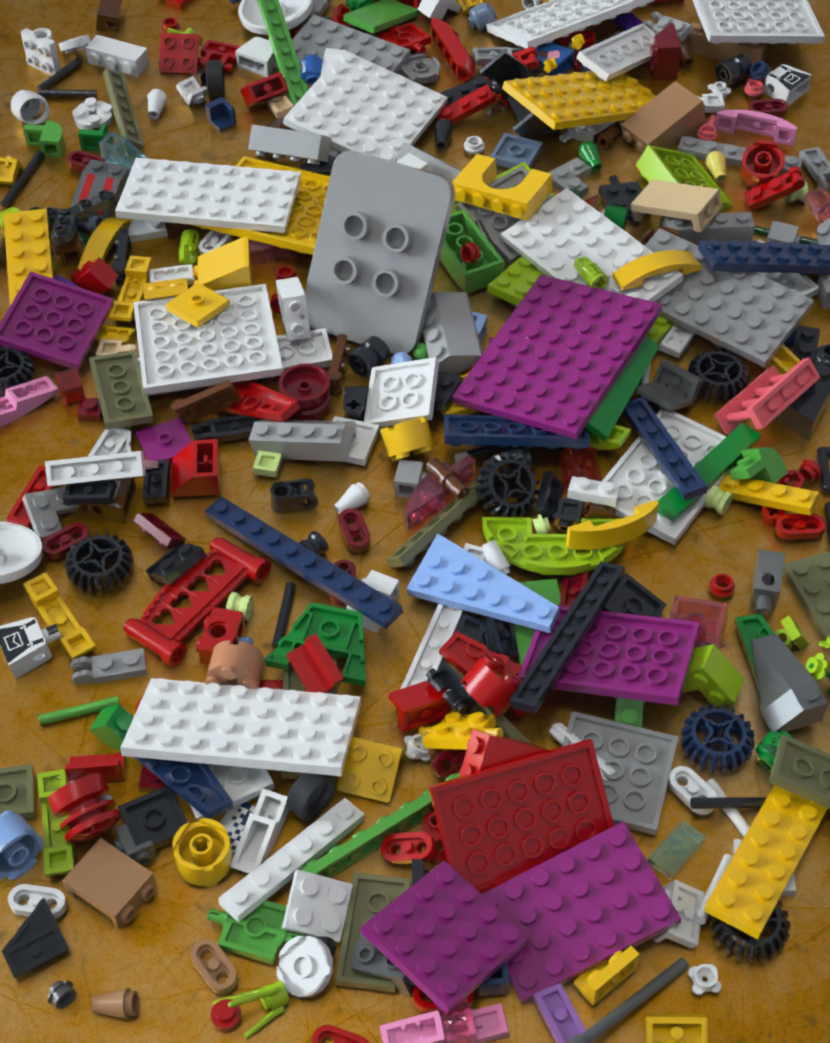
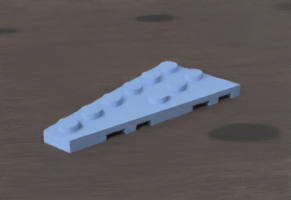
(467, 583)

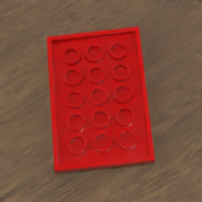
(520, 813)

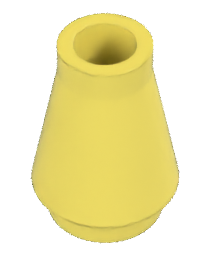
(717, 166)

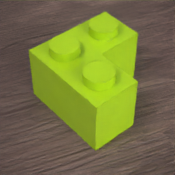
(713, 676)

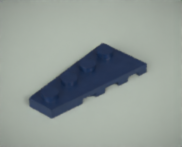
(193, 783)

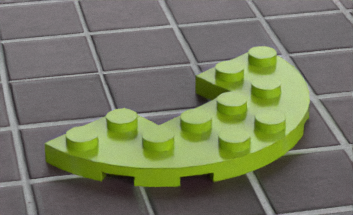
(544, 552)

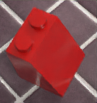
(491, 750)

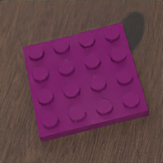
(54, 320)
(445, 936)

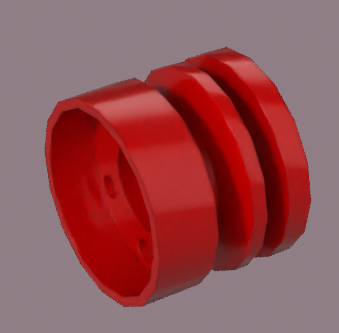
(86, 812)

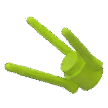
(271, 996)

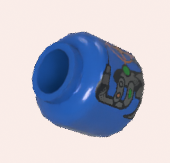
(310, 68)

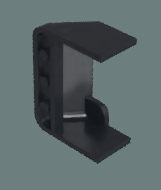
(506, 68)

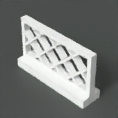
(97, 468)

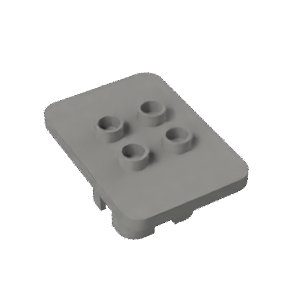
(378, 250)

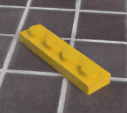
(771, 494)

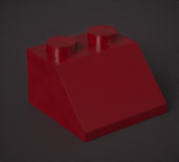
(665, 54)

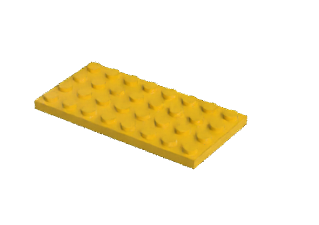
(579, 98)

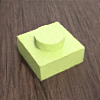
(267, 463)

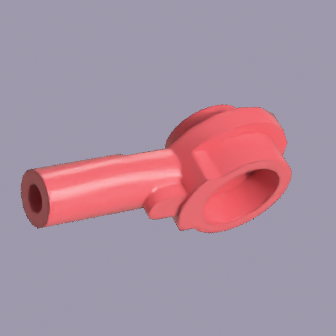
(754, 88)
(708, 130)

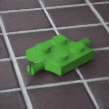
(255, 936)

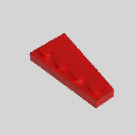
(262, 402)
(465, 652)

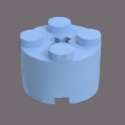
(17, 845)

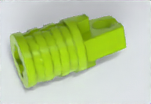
(189, 247)
(591, 273)

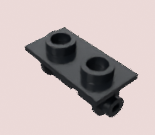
(447, 679)

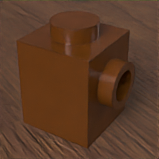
(69, 252)

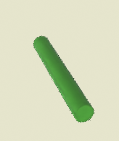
(77, 711)

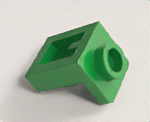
(90, 139)

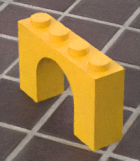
(519, 201)

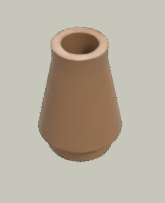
(119, 1003)

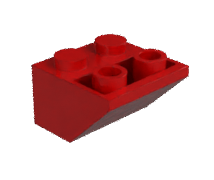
(197, 469)

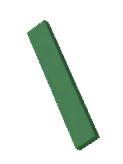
(622, 390)
(711, 468)

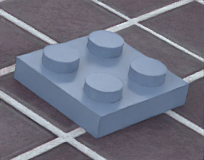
(515, 150)

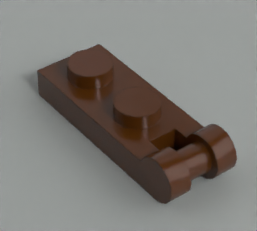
(339, 364)
(206, 402)

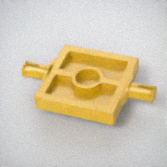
(456, 729)

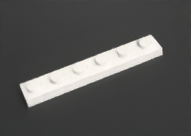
(281, 866)

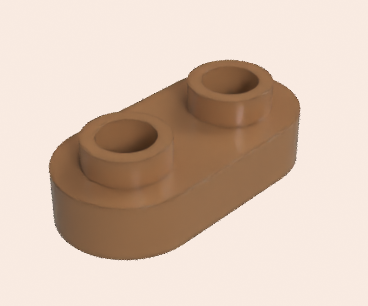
(214, 968)

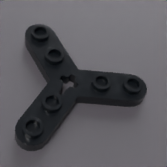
(66, 220)

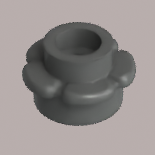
(61, 994)

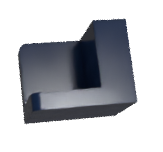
(221, 114)

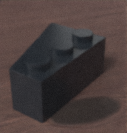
(807, 409)

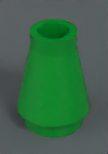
(590, 155)

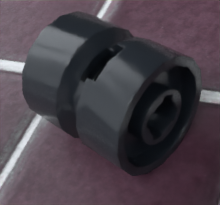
(733, 70)
(370, 354)

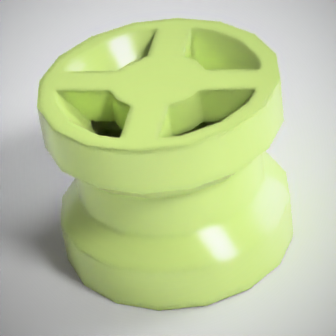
(798, 195)
(718, 499)
(240, 603)

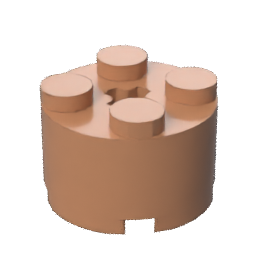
(235, 665)

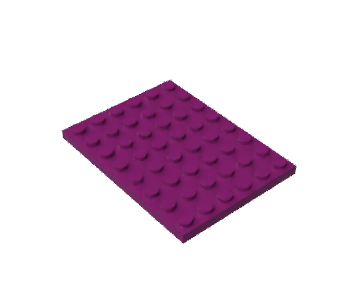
(558, 355)

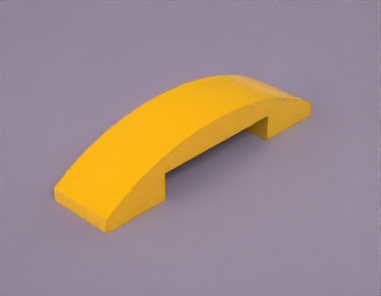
(102, 239)
(654, 264)
(132, 290)
(590, 537)
(53, 610)

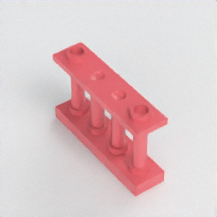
(767, 396)

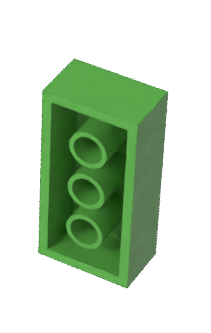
(466, 274)

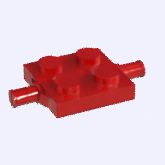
(407, 36)

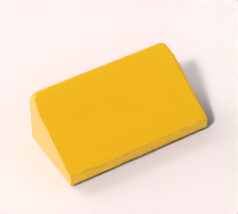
(676, 1028)

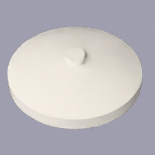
(293, 10)
(18, 551)

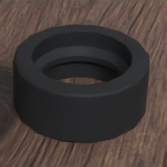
(215, 79)
(311, 795)

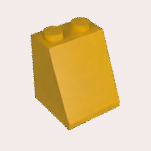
(225, 266)

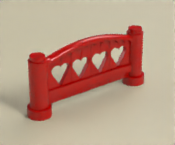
(167, 639)

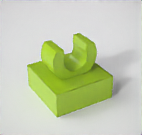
(793, 634)

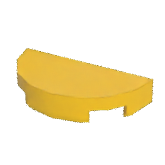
(116, 333)

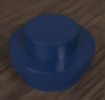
(759, 70)

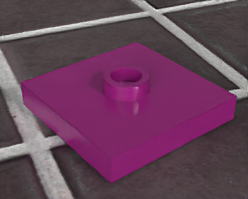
(163, 440)

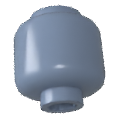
(481, 16)

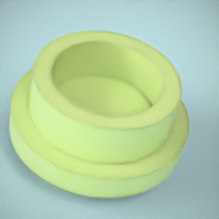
(541, 525)

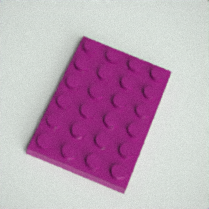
(626, 657)
(582, 910)

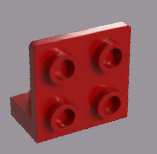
(179, 53)

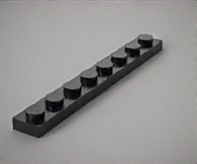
(567, 638)

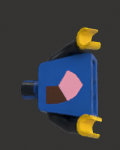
(556, 58)

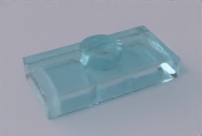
(676, 849)

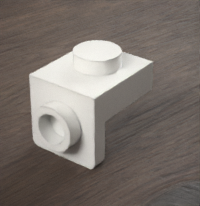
(191, 91)

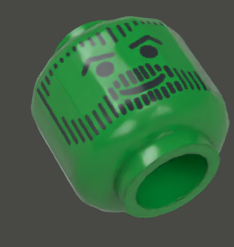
(767, 748)

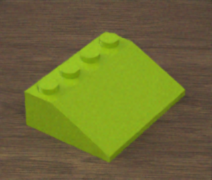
(676, 167)

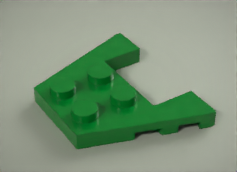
(339, 632)

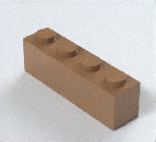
(723, 51)

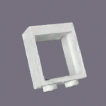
(292, 306)

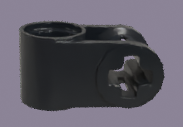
(355, 402)
(291, 496)

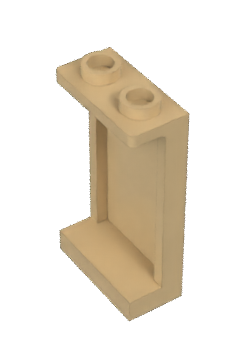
(678, 201)

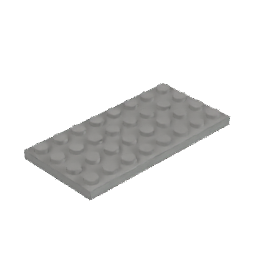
(731, 307)

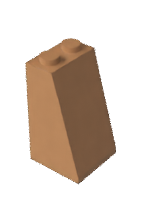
(665, 119)

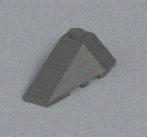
(786, 688)

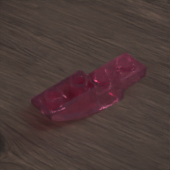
(430, 495)

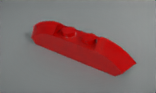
(451, 49)

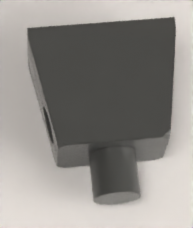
(767, 581)

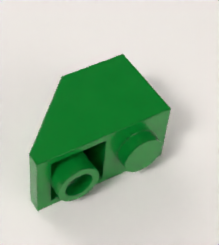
(112, 725)

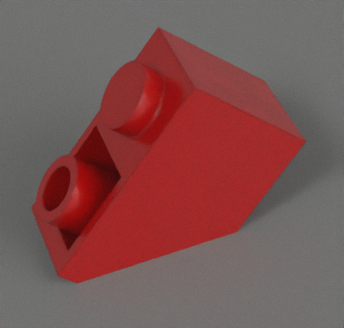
(94, 276)

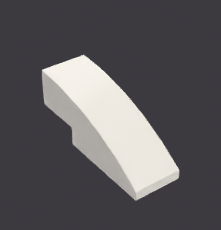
(260, 831)

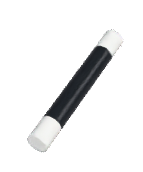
(479, 452)

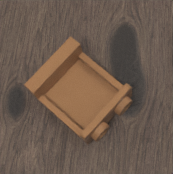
(110, 882)

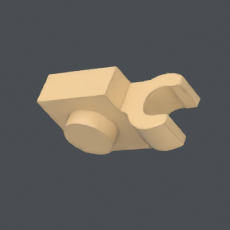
(114, 346)

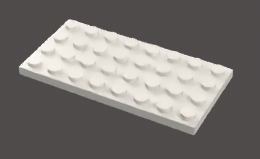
(558, 19)
(209, 195)
(573, 229)
(243, 727)

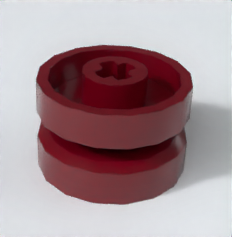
(308, 386)

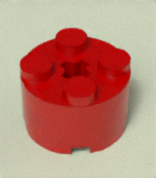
(762, 163)
(491, 684)

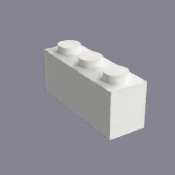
(117, 55)

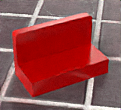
(315, 666)
(419, 705)
(110, 765)

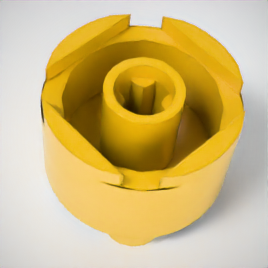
(407, 437)
(202, 852)

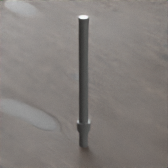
(631, 1003)

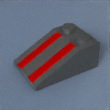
(99, 177)

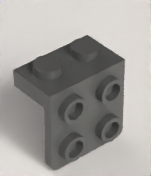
(671, 387)
(372, 961)

